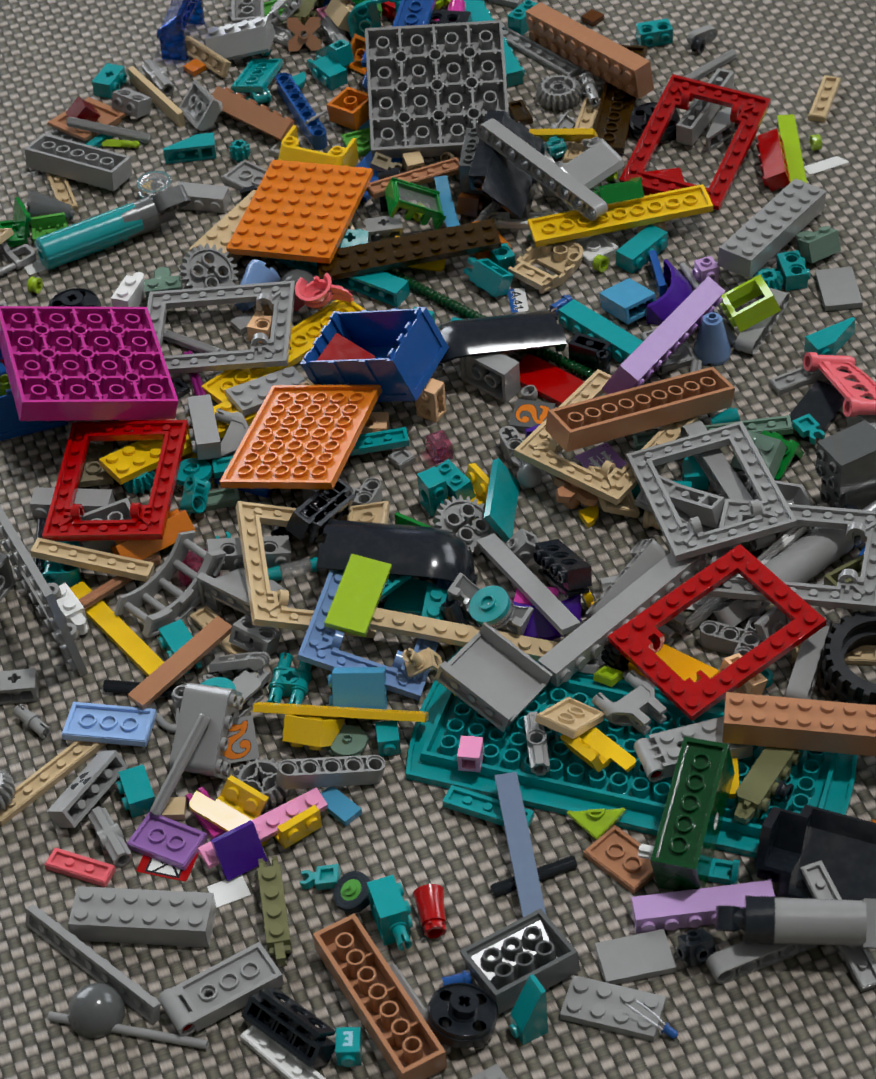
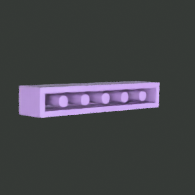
(691, 907)

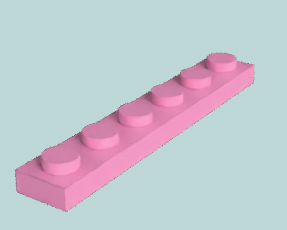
(267, 823)

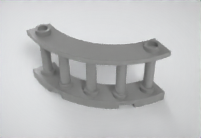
(185, 601)

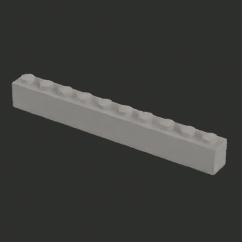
(592, 636)

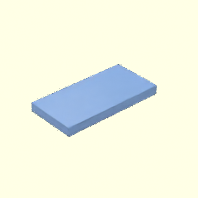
(109, 724)

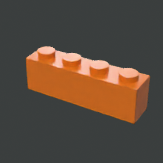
(176, 523)

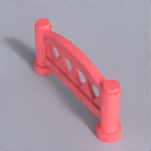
(854, 402)

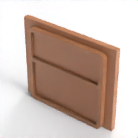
(108, 116)

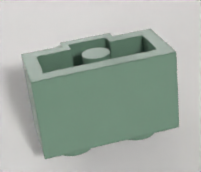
(818, 244)
(162, 282)

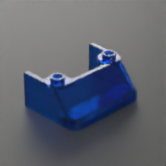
(172, 28)

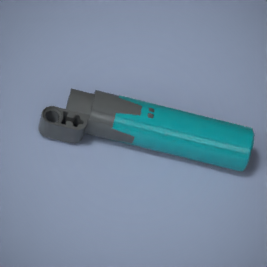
(110, 228)

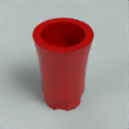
(431, 909)

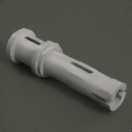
(589, 86)

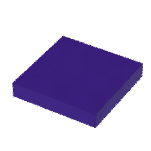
(238, 850)

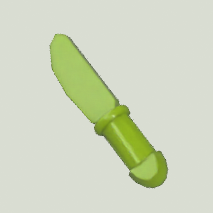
(121, 143)

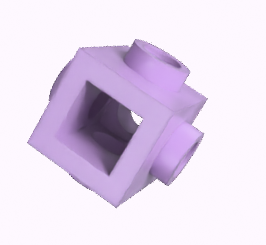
(706, 267)

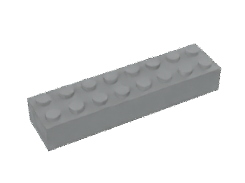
(771, 228)

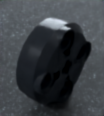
(641, 116)
(75, 298)
(462, 1015)

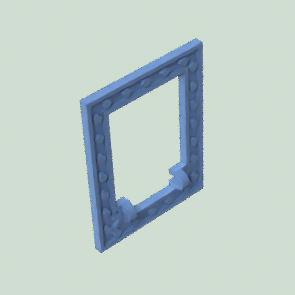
(323, 644)

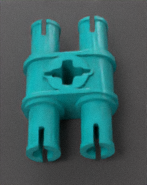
(289, 681)

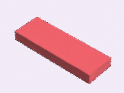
(80, 867)

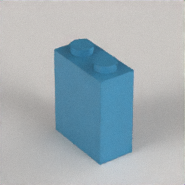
(627, 300)
(358, 687)

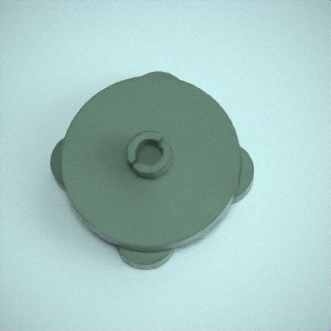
(349, 742)

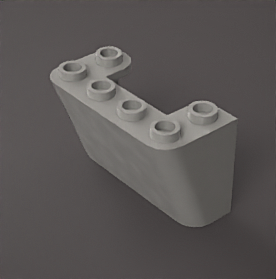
(218, 705)

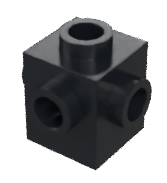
(695, 947)

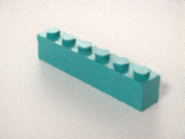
(583, 320)

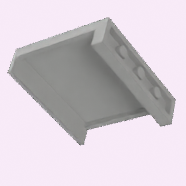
(494, 677)

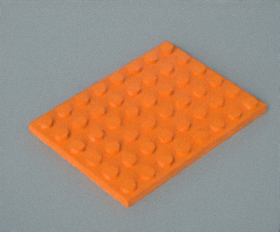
(300, 211)
(301, 437)

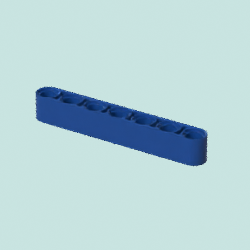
(301, 111)

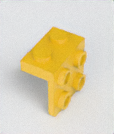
(299, 826)

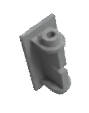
(564, 121)

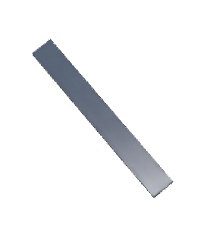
(519, 843)

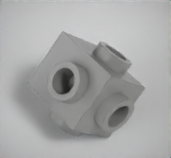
(523, 544)

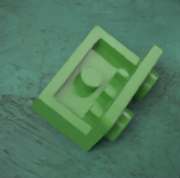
(47, 224)

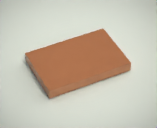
(618, 857)

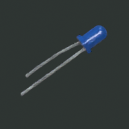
(668, 1030)

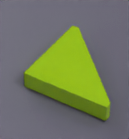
(596, 821)

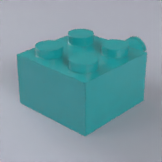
(390, 911)

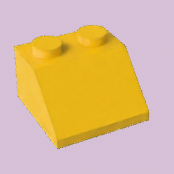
(311, 730)

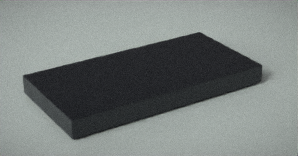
(822, 403)

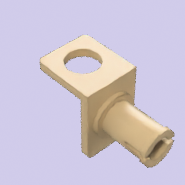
(421, 661)

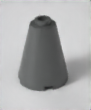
(41, 204)

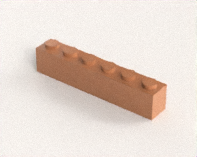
(252, 115)

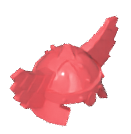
(318, 293)

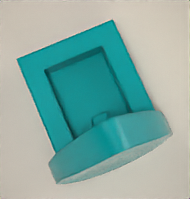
(724, 871)

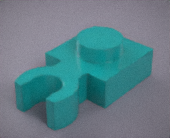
(809, 427)
(324, 877)

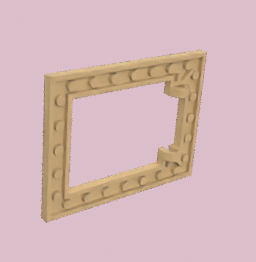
(611, 483)
(267, 606)

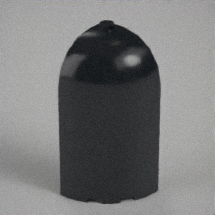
(502, 334)
(409, 548)

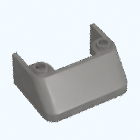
(592, 165)

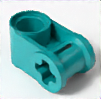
(195, 495)
(61, 573)

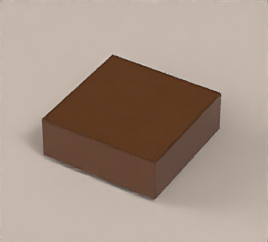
(592, 17)

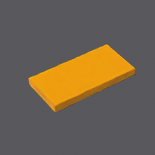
(681, 664)

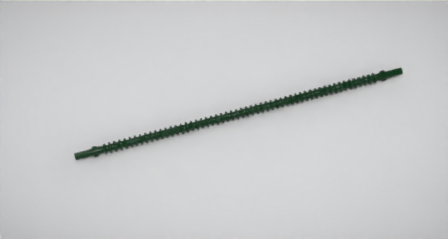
(466, 312)

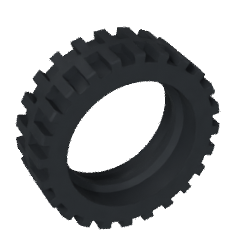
(836, 675)

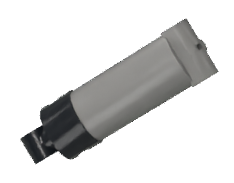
(802, 921)

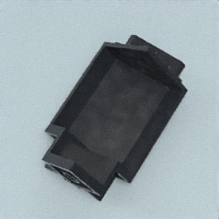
(817, 834)

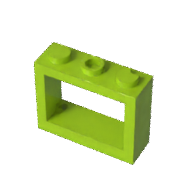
(753, 313)

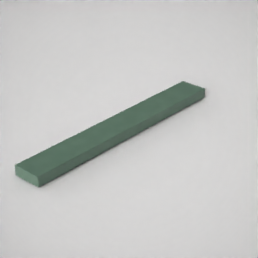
(780, 425)

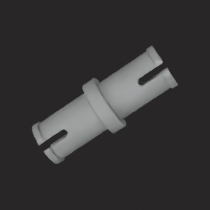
(32, 721)

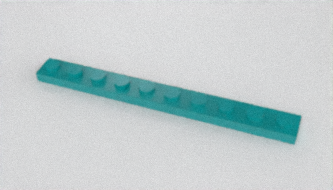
(365, 444)

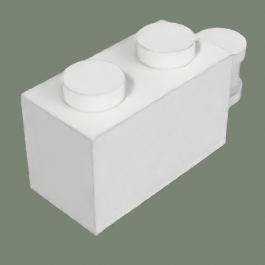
(130, 291)
(72, 609)

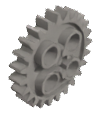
(218, 262)
(459, 513)

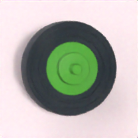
(352, 892)

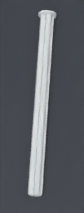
(777, 547)

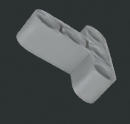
(729, 638)

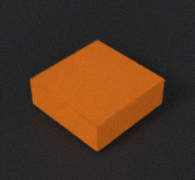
(194, 67)

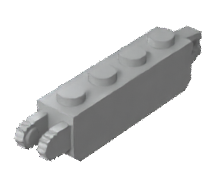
(251, 688)

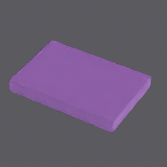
(167, 841)

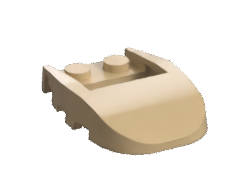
(560, 257)

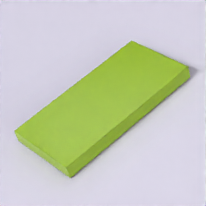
(358, 595)

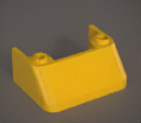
(336, 156)

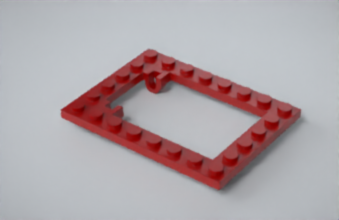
(678, 94)
(146, 521)
(697, 697)

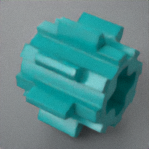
(555, 147)
(239, 150)

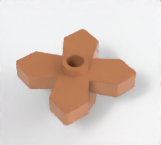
(310, 40)
(571, 495)

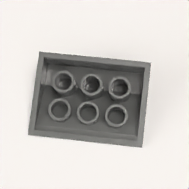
(517, 951)

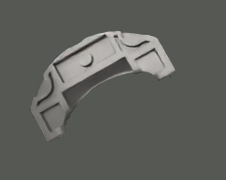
(463, 591)

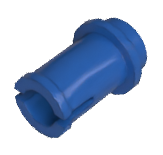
(560, 303)
(464, 977)

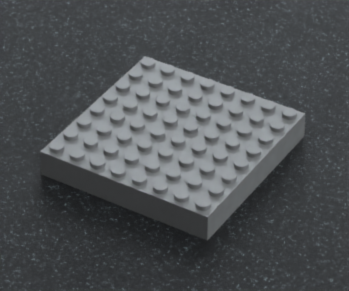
(432, 84)

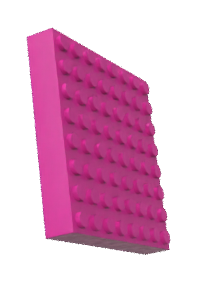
(85, 364)

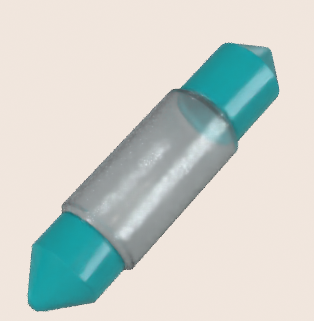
(293, 569)

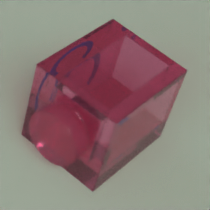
(438, 447)

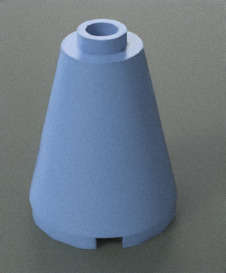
(254, 274)
(712, 341)

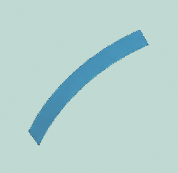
(448, 209)

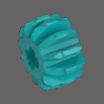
(771, 277)
(141, 483)

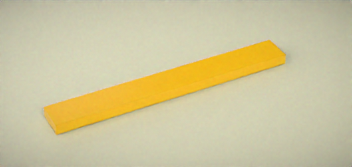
(119, 633)
(346, 712)

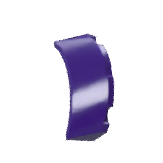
(678, 291)
(541, 628)

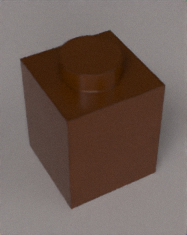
(470, 204)

